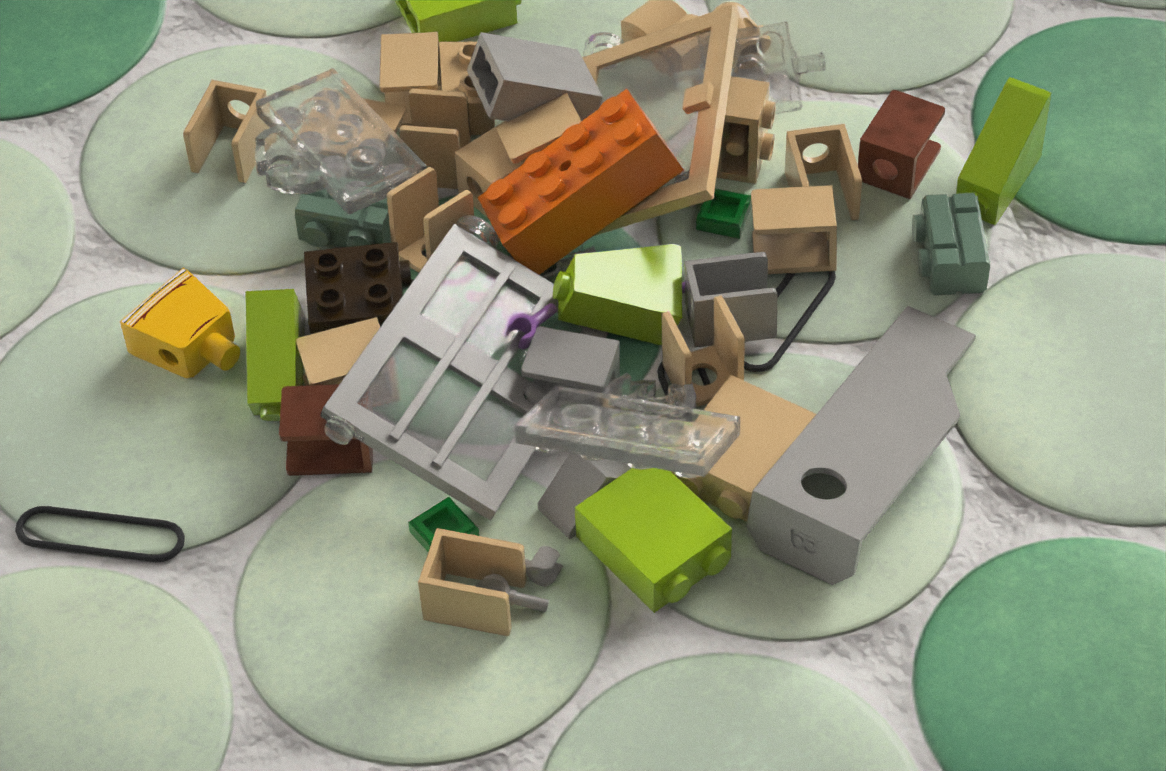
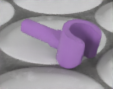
(529, 324)

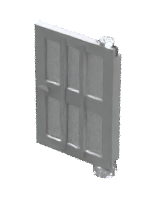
(443, 378)

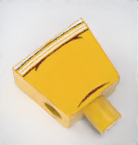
(182, 328)

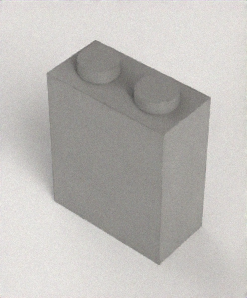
(524, 74)

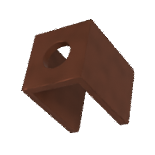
(897, 144)
(307, 444)

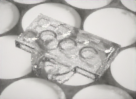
(330, 143)
(631, 426)

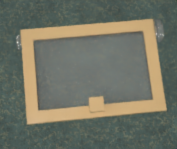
(683, 88)

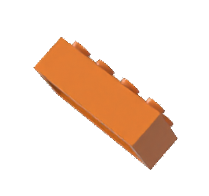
(579, 183)

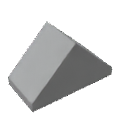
(574, 484)

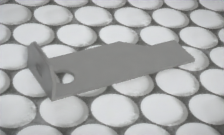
(868, 437)

